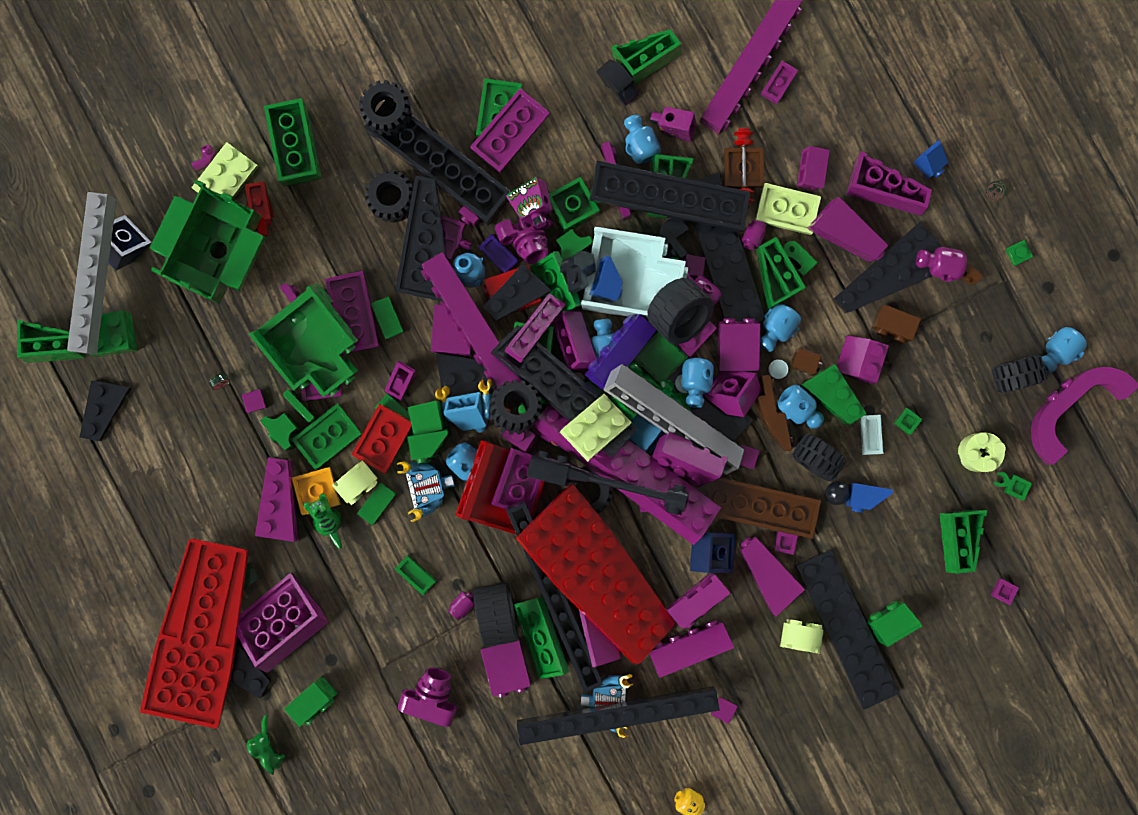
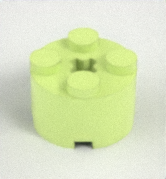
(992, 450)
(354, 482)
(802, 638)

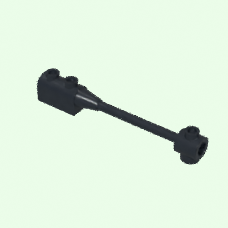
(561, 471)

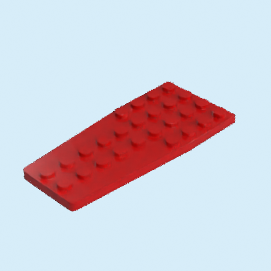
(596, 574)
(198, 636)

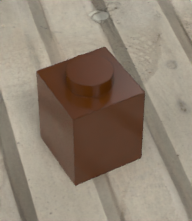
(806, 361)

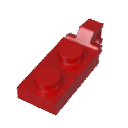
(259, 202)

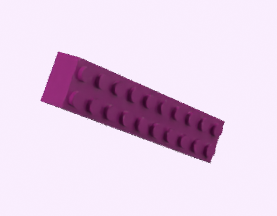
(638, 468)

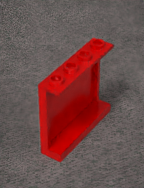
(481, 488)

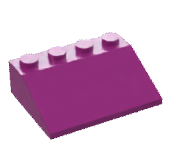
(279, 623)

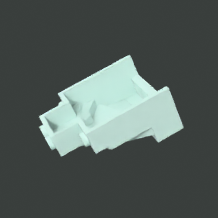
(639, 267)

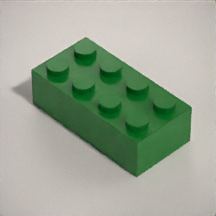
(292, 142)

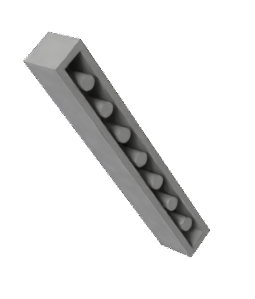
(92, 273)
(670, 416)

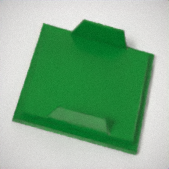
(660, 357)

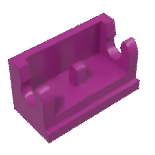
(813, 168)

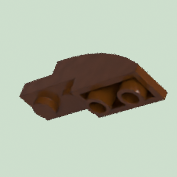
(775, 422)

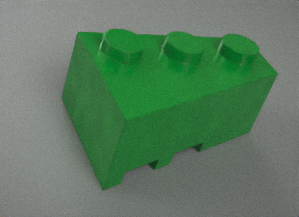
(647, 55)
(670, 166)
(777, 273)
(43, 344)
(834, 394)
(961, 539)

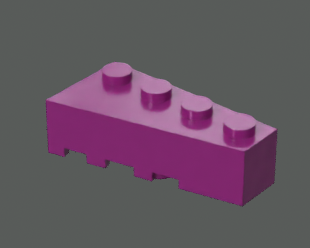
(887, 187)
(277, 506)

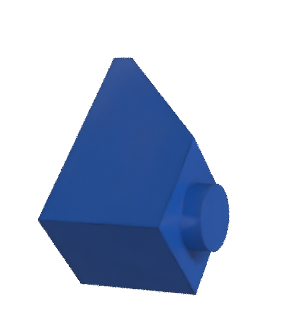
(932, 161)
(607, 281)
(866, 496)

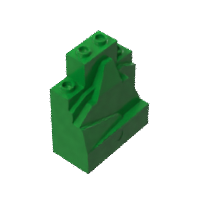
(309, 343)

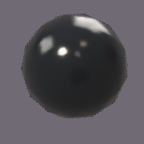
(837, 492)

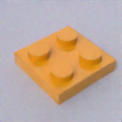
(312, 484)

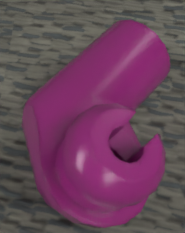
(207, 157)

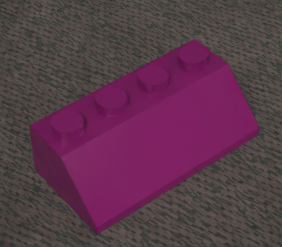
(599, 646)
(690, 648)

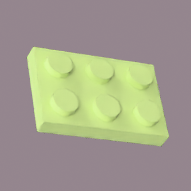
(227, 172)
(787, 208)
(595, 427)

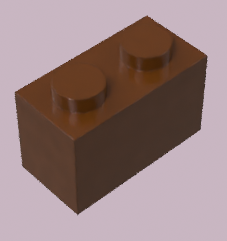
(895, 323)

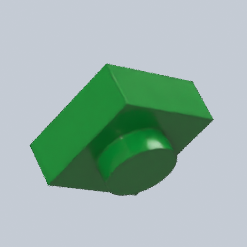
(1018, 252)
(907, 421)

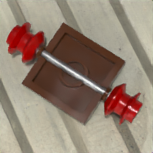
(744, 165)

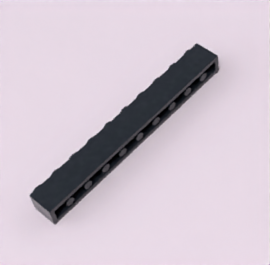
(558, 608)
(617, 715)

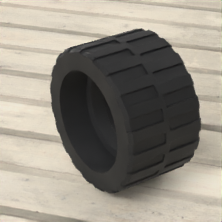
(680, 310)
(495, 614)

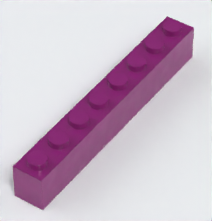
(749, 63)
(466, 317)

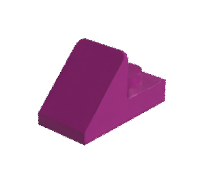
(400, 380)

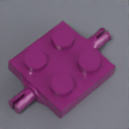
(453, 233)

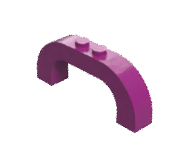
(1043, 425)

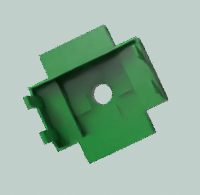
(195, 231)

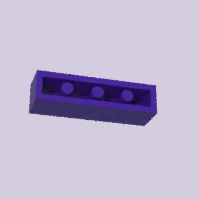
(621, 350)

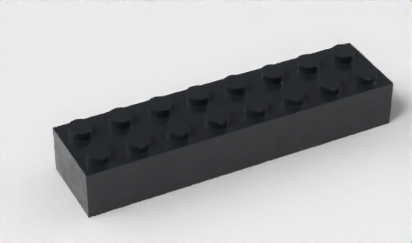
(440, 161)

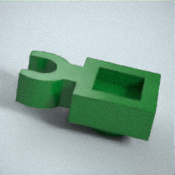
(1014, 486)

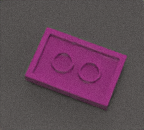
(514, 483)

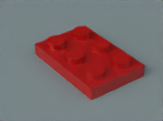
(382, 438)

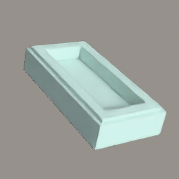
(871, 434)

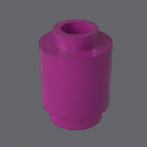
(754, 234)
(462, 605)

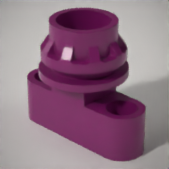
(527, 240)
(430, 698)

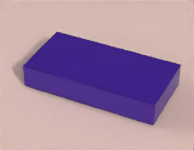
(498, 254)

